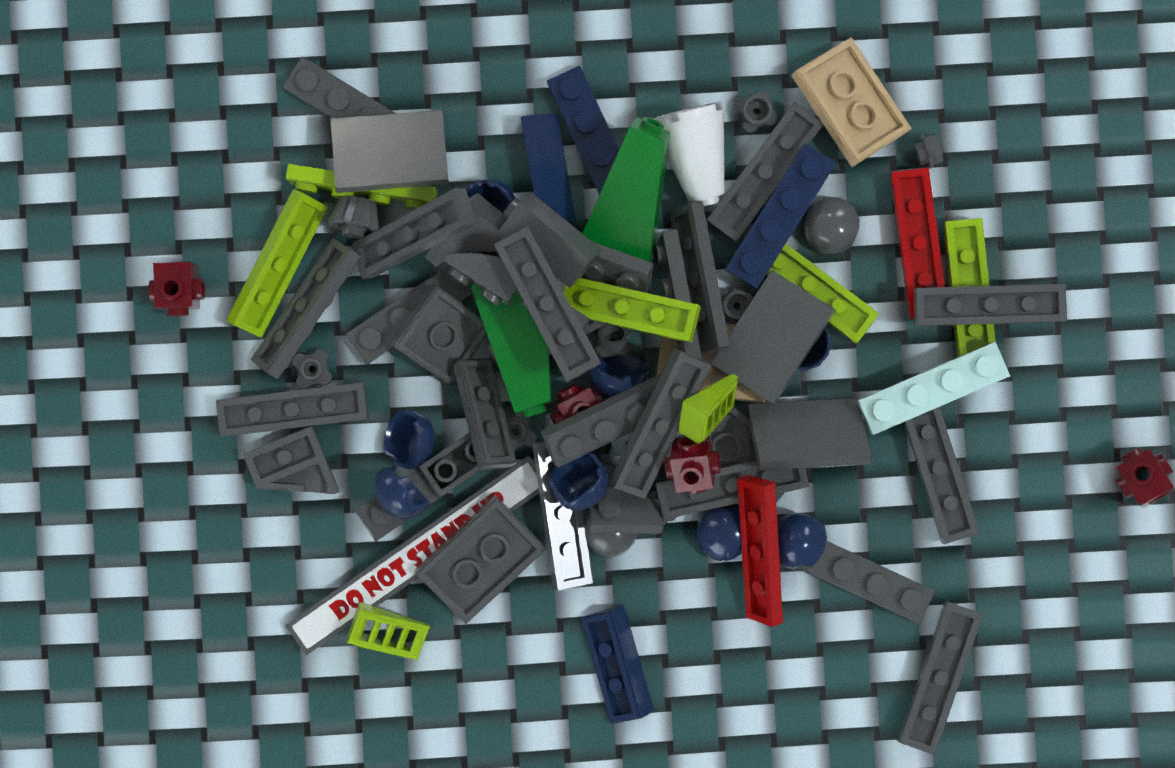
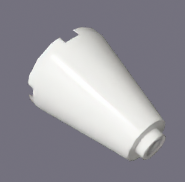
(697, 150)

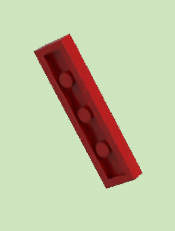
(916, 232)
(760, 550)

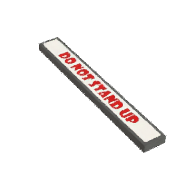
(398, 566)

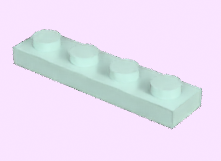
(933, 388)

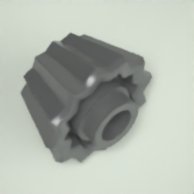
(355, 217)

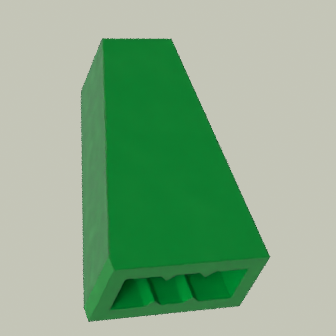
(632, 194)
(518, 352)

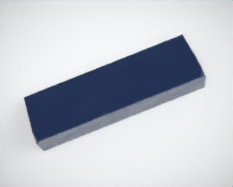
(548, 163)
(617, 665)

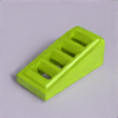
(707, 409)
(371, 641)

